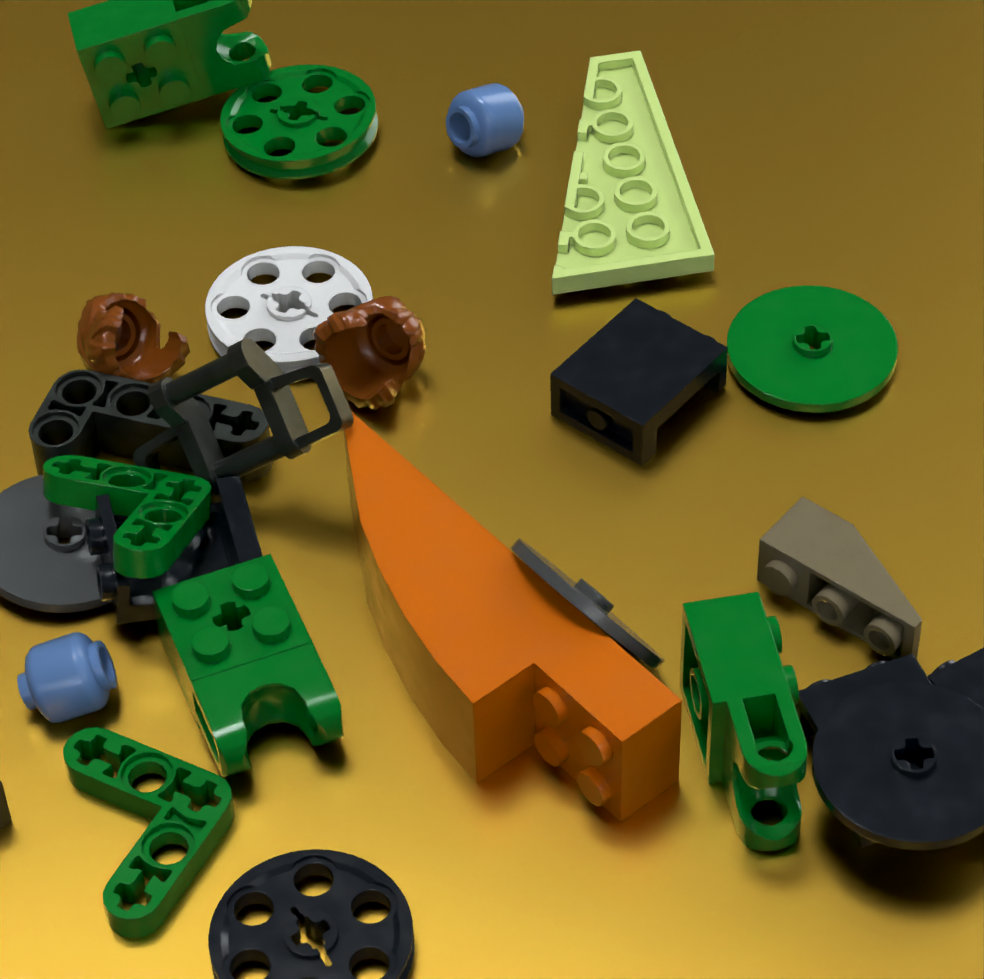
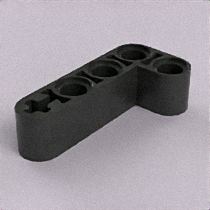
(114, 416)

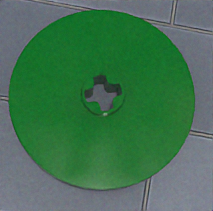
(850, 355)

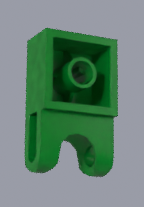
(164, 53)
(245, 659)
(744, 712)

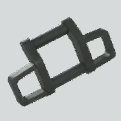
(190, 425)

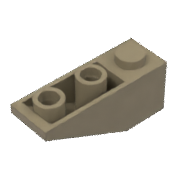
(837, 576)

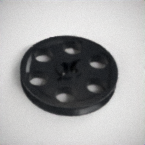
(322, 916)

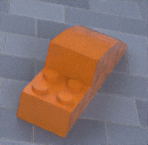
(498, 649)

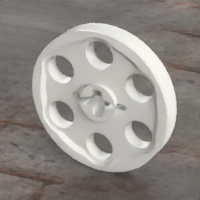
(287, 307)

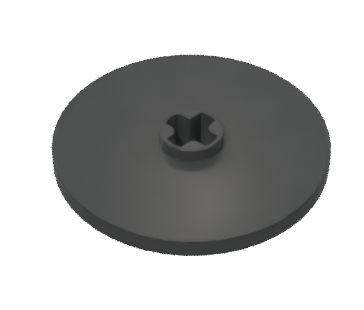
(34, 564)
(589, 602)

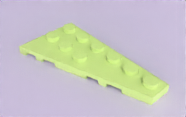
(626, 190)

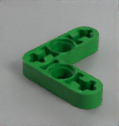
(160, 506)
(171, 822)

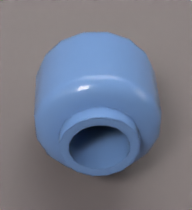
(485, 120)
(67, 677)

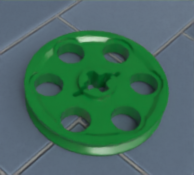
(299, 122)

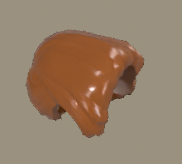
(124, 340)
(372, 349)

